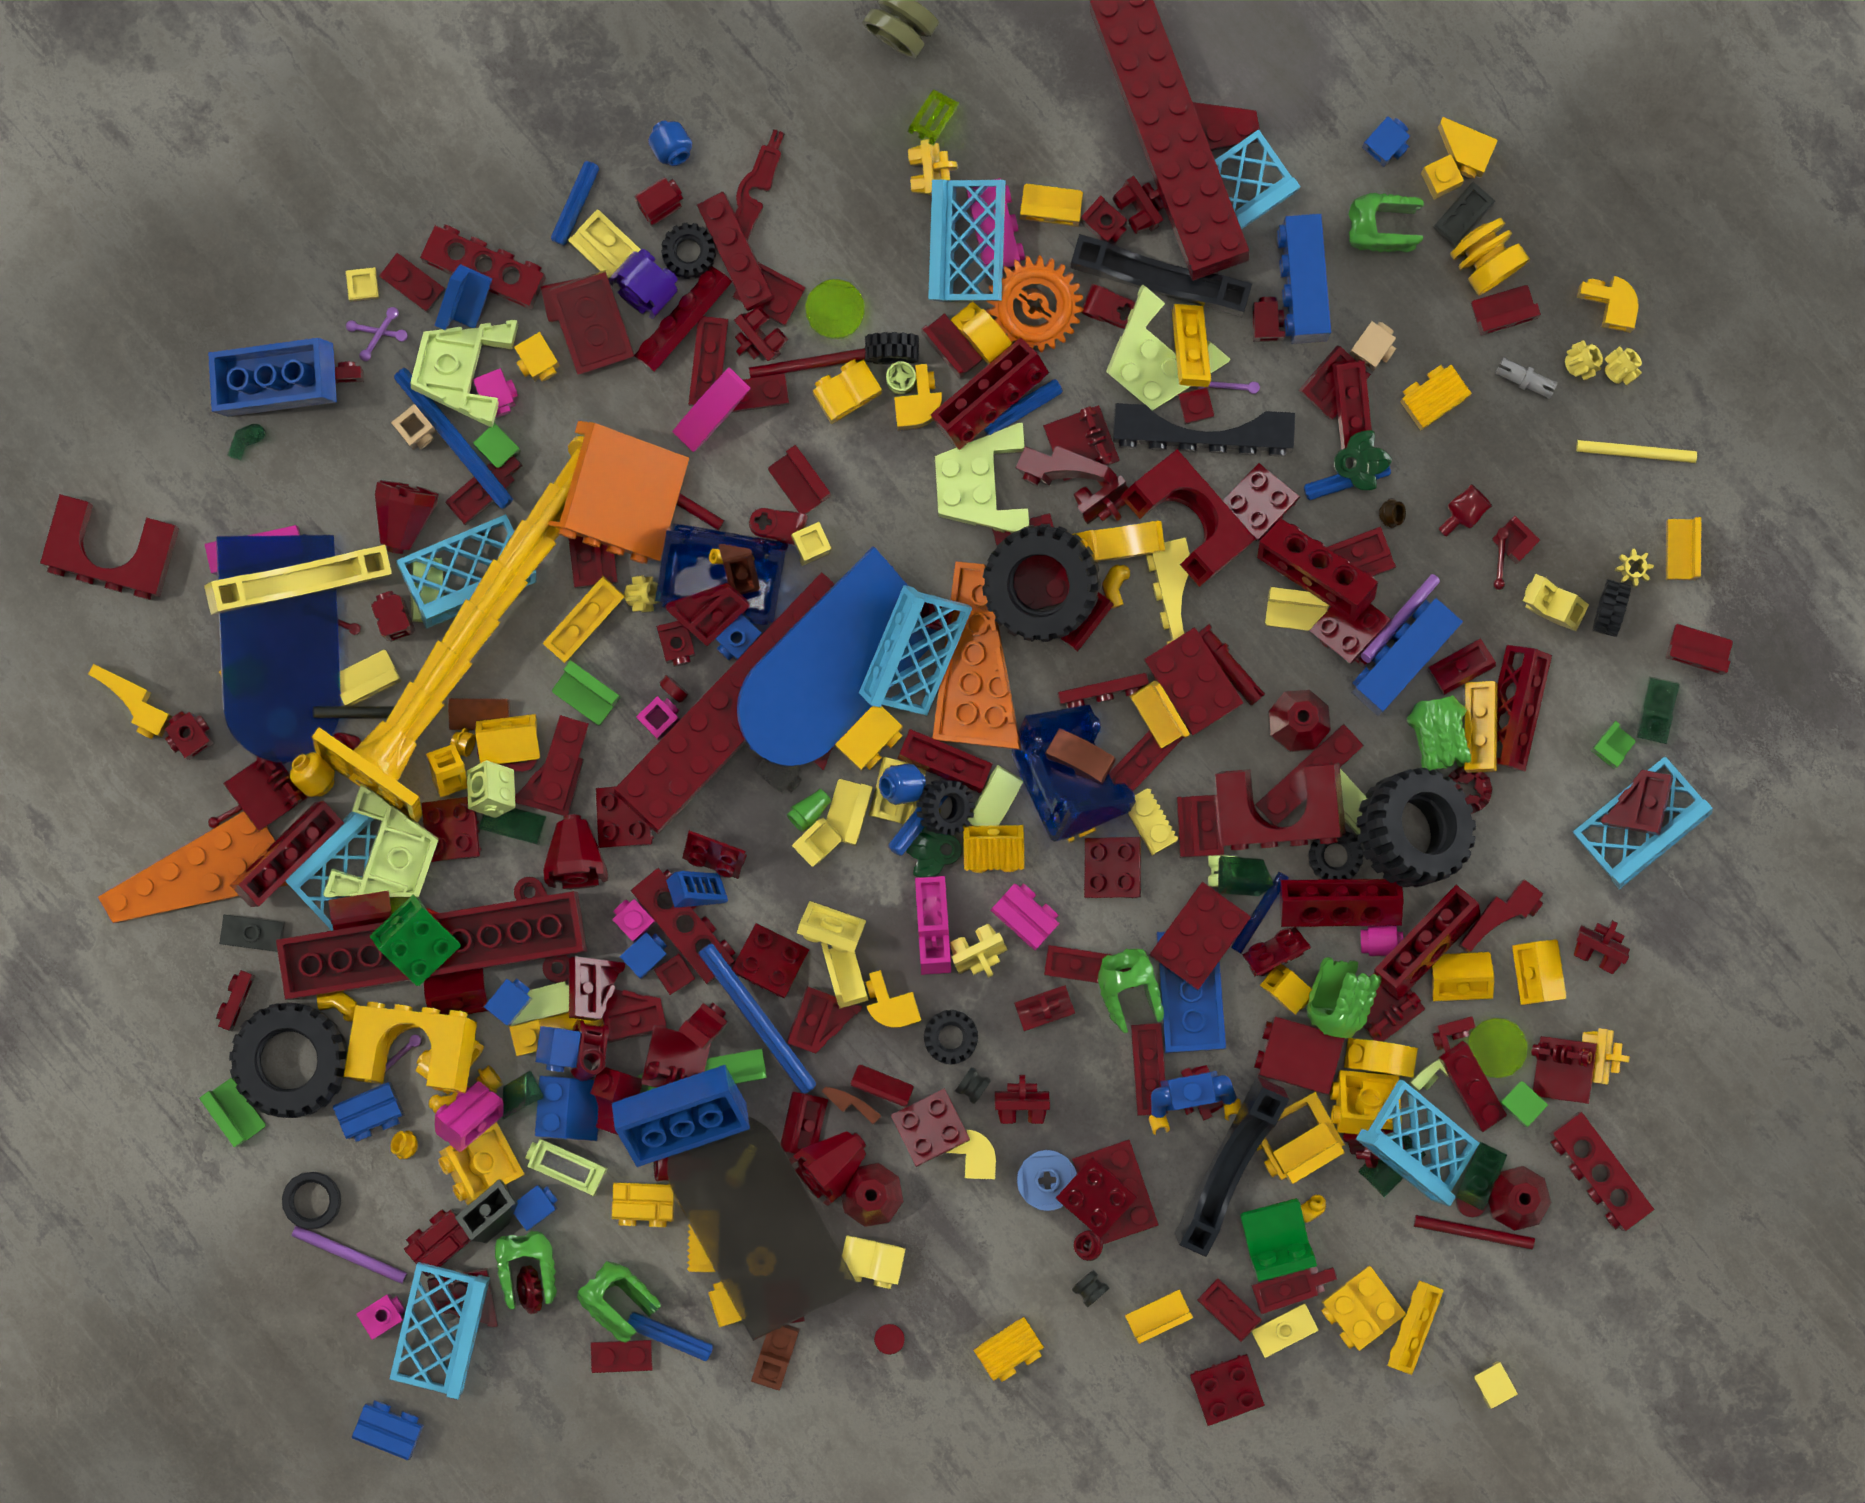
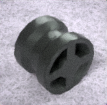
(973, 1085)
(1090, 1288)

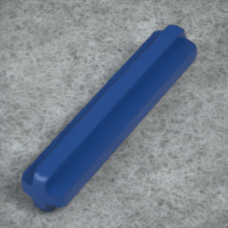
(575, 203)
(1025, 406)
(1333, 484)
(908, 832)
(670, 1336)

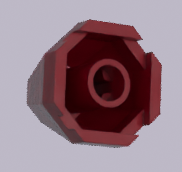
(402, 513)
(1291, 732)
(574, 856)
(830, 1164)
(888, 1195)
(1505, 1201)

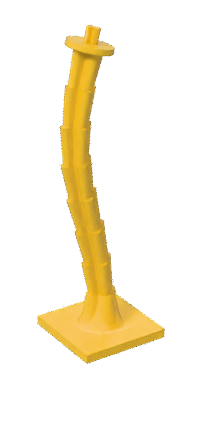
(387, 749)

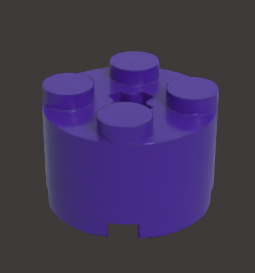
(644, 283)

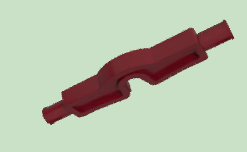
(759, 178)

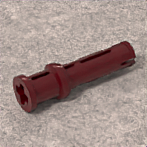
(1235, 673)

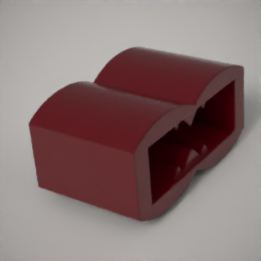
(659, 200)

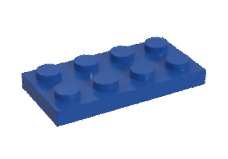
(1192, 1017)

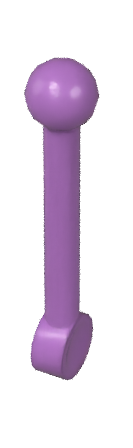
(392, 313)
(400, 335)
(1252, 388)
(414, 1041)

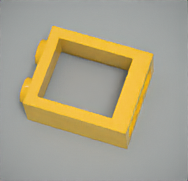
(1319, 1114)

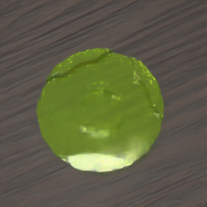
(835, 309)
(1498, 1047)

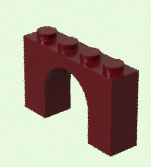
(1179, 482)
(142, 573)
(1244, 826)

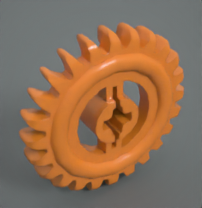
(1057, 322)

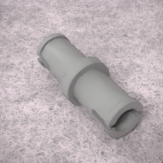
(1526, 378)

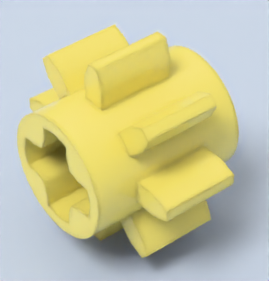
(1583, 360)
(1623, 365)
(1626, 567)
(641, 594)

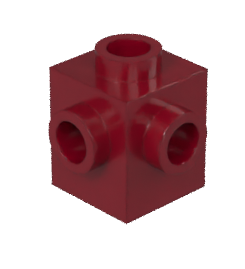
(195, 742)

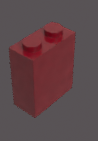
(1299, 1055)

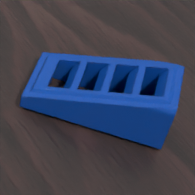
(682, 898)

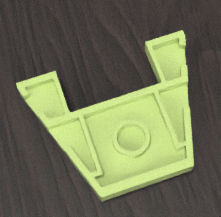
(1146, 363)
(448, 366)
(968, 482)
(397, 856)

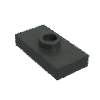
(1464, 214)
(250, 933)

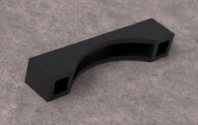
(1129, 268)
(1140, 425)
(1250, 1127)

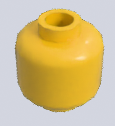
(312, 774)

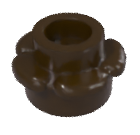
(1392, 513)

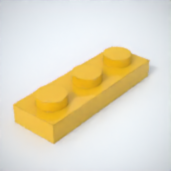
(1191, 345)
(583, 619)
(1481, 725)
(1415, 1327)

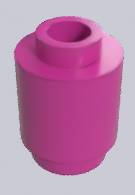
(1380, 940)

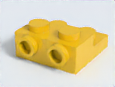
(1360, 1099)
(480, 1164)
(1362, 1309)

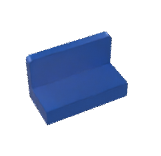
(463, 298)

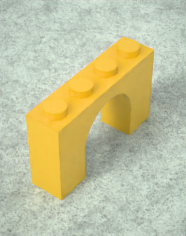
(377, 1027)

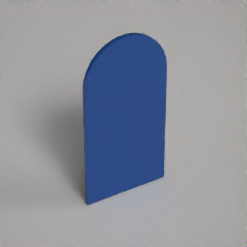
(810, 681)

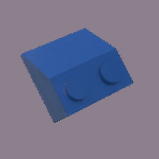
(566, 1109)

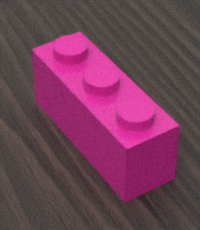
(1011, 249)

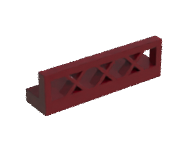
(1523, 706)

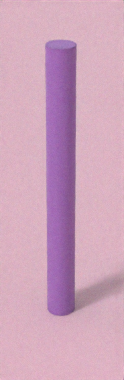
(1400, 618)
(349, 1254)

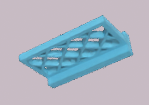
(1270, 197)
(944, 245)
(449, 605)
(892, 650)
(352, 826)
(1657, 844)
(1410, 1166)
(465, 1336)

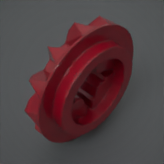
(1482, 787)
(529, 1289)

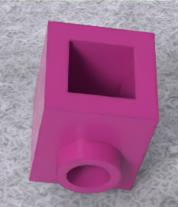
(495, 385)
(659, 717)
(633, 919)
(382, 1315)

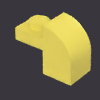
(1554, 603)
(979, 1158)

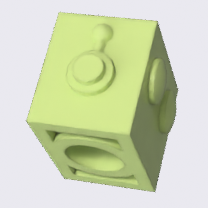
(491, 789)

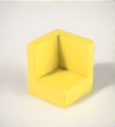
(811, 543)
(817, 842)
(1495, 1385)

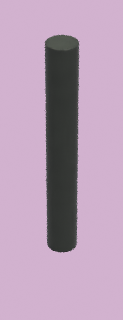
(352, 711)

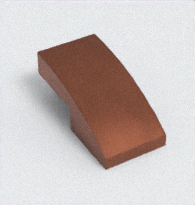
(1080, 755)
(844, 1100)
(775, 1357)

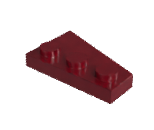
(1226, 125)

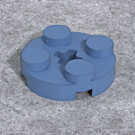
(1034, 1168)

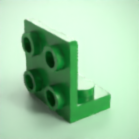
(414, 941)
(1277, 1240)

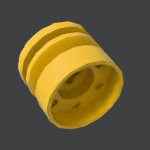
(1489, 256)

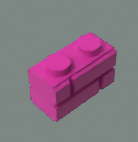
(1026, 916)
(468, 1116)

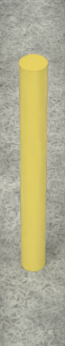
(1636, 451)

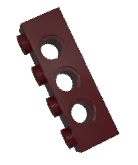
(522, 292)
(1323, 583)
(287, 854)
(648, 893)
(1340, 903)
(1427, 942)
(1635, 1204)

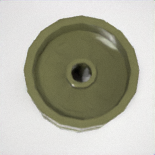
(901, 25)

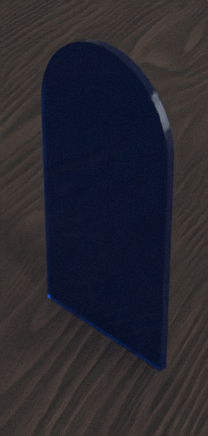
(278, 653)

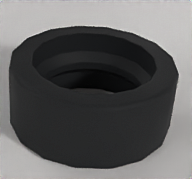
(288, 1200)

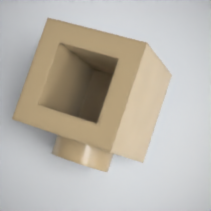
(1374, 345)
(414, 428)

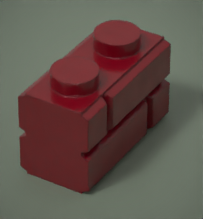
(392, 616)
(438, 1242)

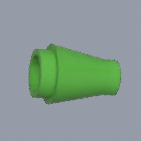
(808, 810)

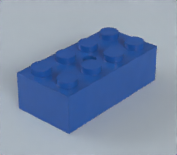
(1305, 279)
(272, 377)
(1402, 661)
(680, 1115)

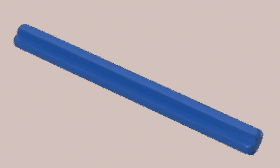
(455, 441)
(757, 1018)

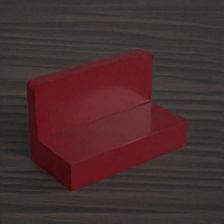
(1504, 310)
(951, 345)
(799, 481)
(1699, 649)
(360, 910)
(457, 992)

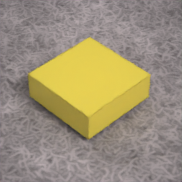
(362, 284)

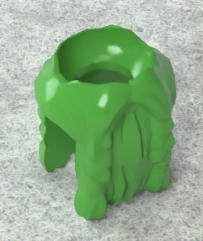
(1363, 222)
(1440, 732)
(1114, 981)
(1340, 999)
(530, 1245)
(592, 1299)

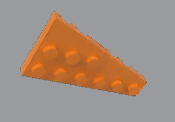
(976, 691)
(192, 874)

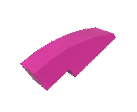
(711, 410)

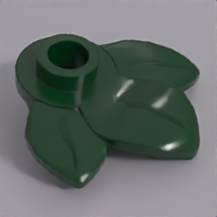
(1366, 460)
(928, 852)

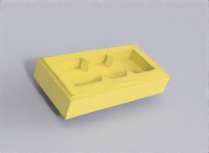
(1284, 1330)

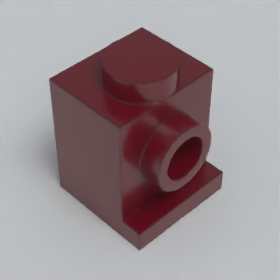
(1092, 222)
(1267, 320)
(681, 655)

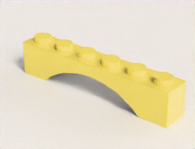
(297, 580)
(1170, 583)

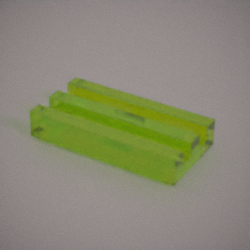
(924, 131)

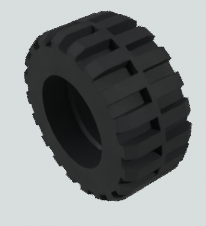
(1012, 611)
(1448, 822)
(247, 1060)

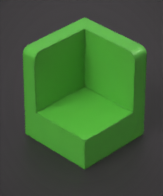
(496, 446)
(1613, 745)
(1523, 1104)

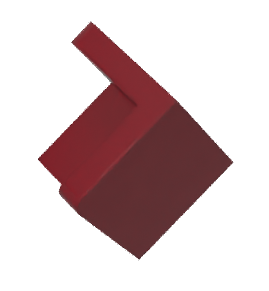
(1520, 540)

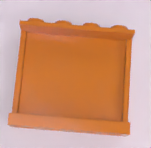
(622, 493)

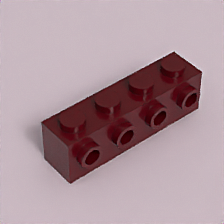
(990, 393)

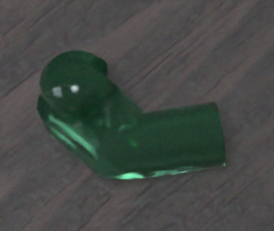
(244, 437)

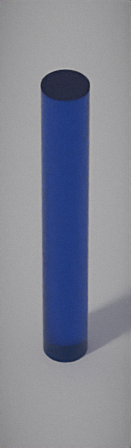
(1259, 914)

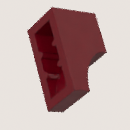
(611, 1087)

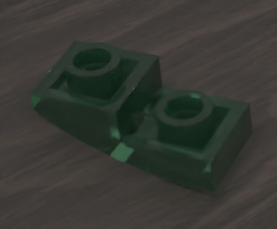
(1657, 710)
(1481, 1175)

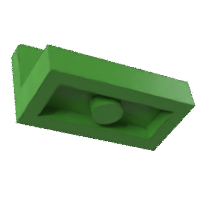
(585, 693)
(742, 1066)
(232, 1113)

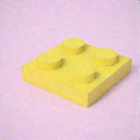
(831, 927)

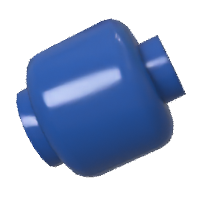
(670, 143)
(902, 784)

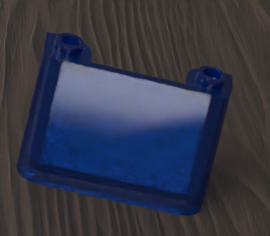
(688, 570)
(1062, 798)

